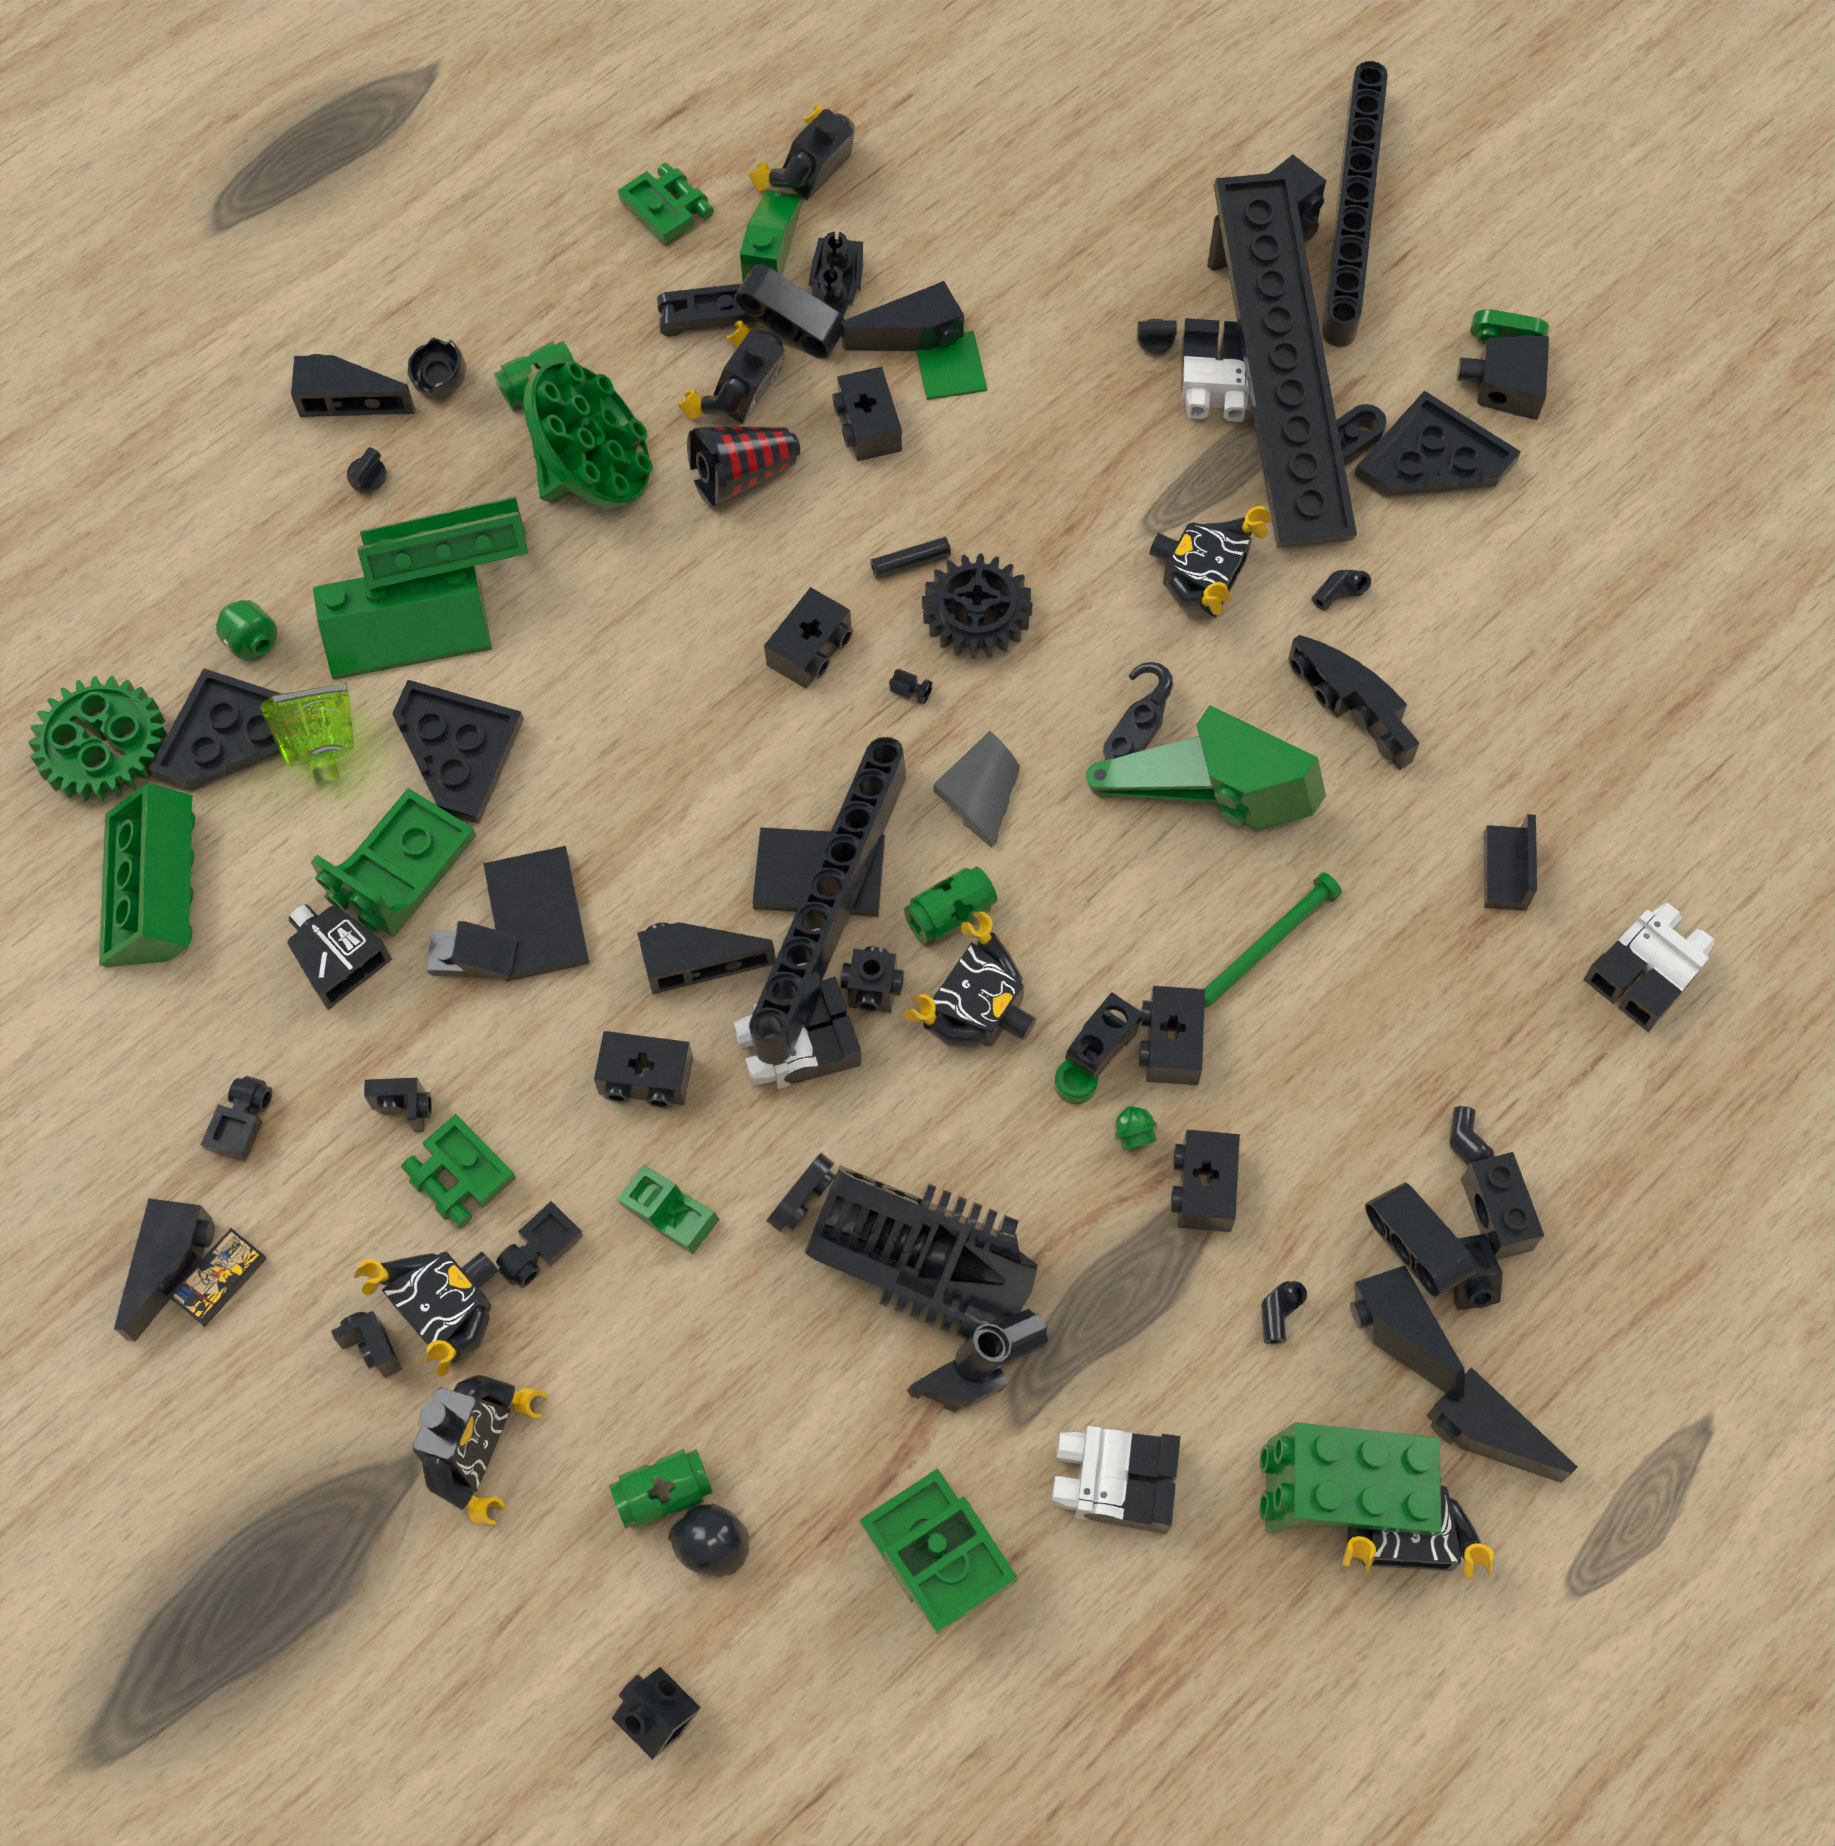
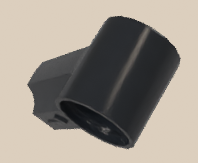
(1001, 1343)

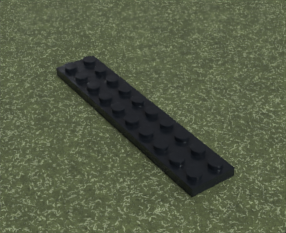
(1284, 360)

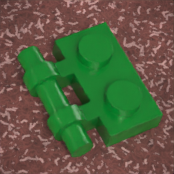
(658, 209)
(468, 1161)

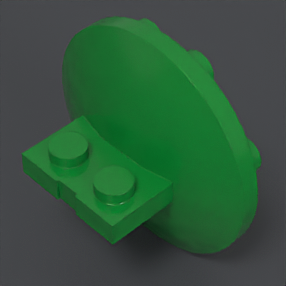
(584, 437)

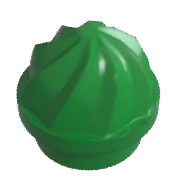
(1135, 1127)

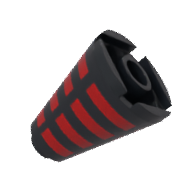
(738, 458)

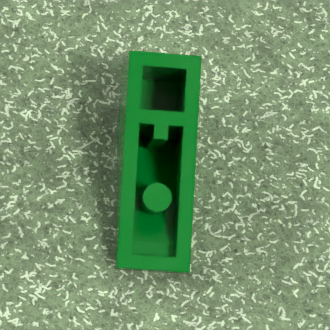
(770, 232)

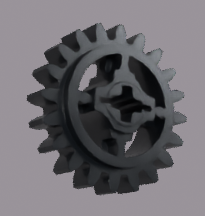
(975, 600)

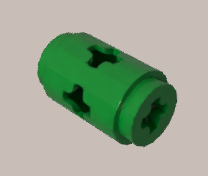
(513, 374)
(933, 909)
(640, 1508)

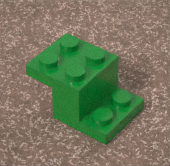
(938, 1550)

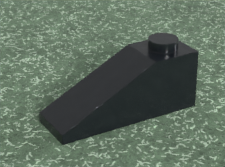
(907, 324)
(340, 388)
(694, 954)
(165, 1253)
(1406, 1328)
(1495, 1429)

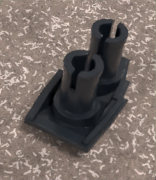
(837, 271)

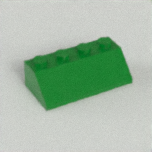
(401, 621)
(147, 877)

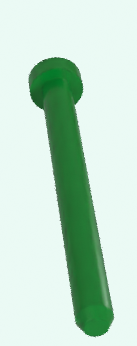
(1325, 888)

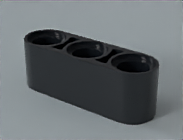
(789, 311)
(1420, 1239)

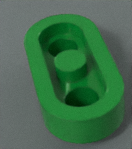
(1496, 323)

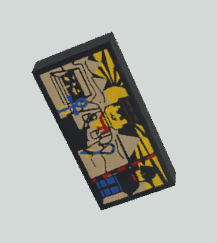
(217, 1277)

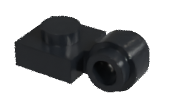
(235, 1129)
(547, 1236)

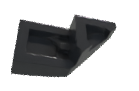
(955, 1389)

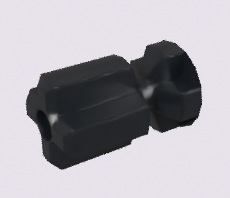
(907, 684)

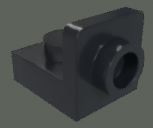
(396, 1094)
(1486, 1285)
(376, 1348)

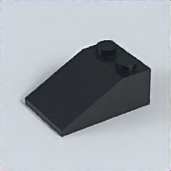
(1309, 193)

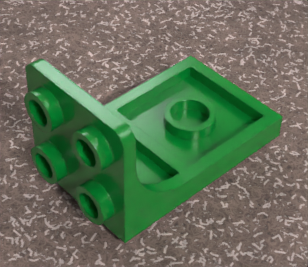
(396, 863)
(1351, 1480)

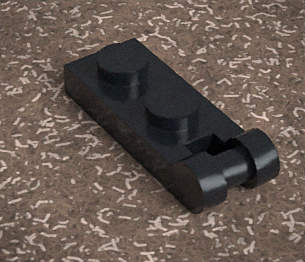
(706, 309)

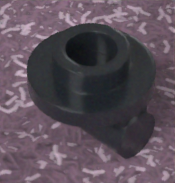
(1156, 334)
(367, 472)

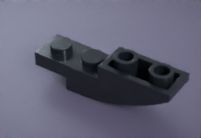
(1349, 685)

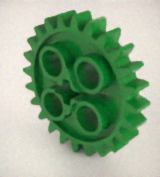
(72, 765)

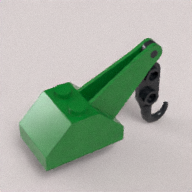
(1230, 763)

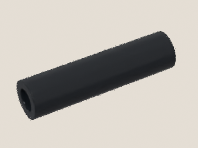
(910, 557)

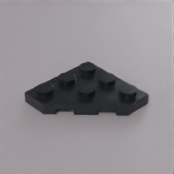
(1435, 451)
(215, 732)
(456, 745)

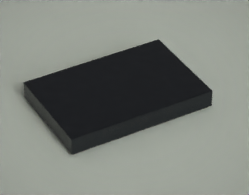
(787, 864)
(539, 905)

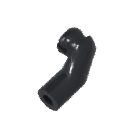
(1341, 584)
(1464, 1139)
(1277, 1307)

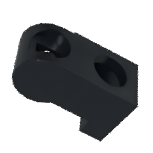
(1104, 1035)

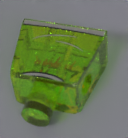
(312, 728)

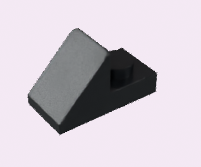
(471, 952)

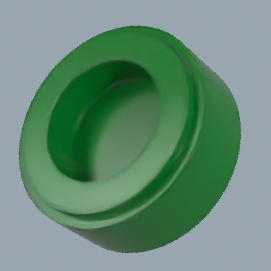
(1074, 1084)

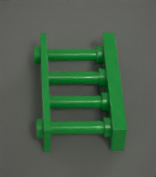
(442, 543)

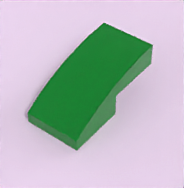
(668, 1209)

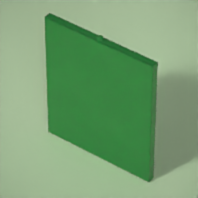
(952, 369)

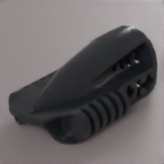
(923, 1251)

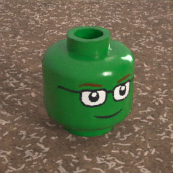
(244, 627)

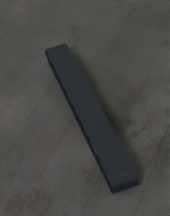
(1355, 204)
(865, 807)

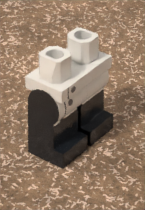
(1211, 381)
(1660, 953)
(823, 1046)
(1121, 1477)

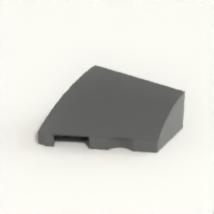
(981, 786)

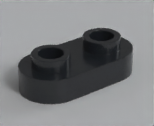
(1352, 438)
(791, 1208)

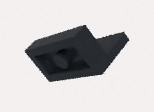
(1510, 865)

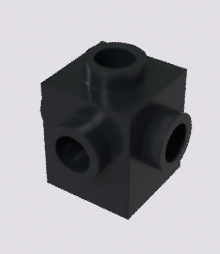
(872, 979)
(654, 1711)

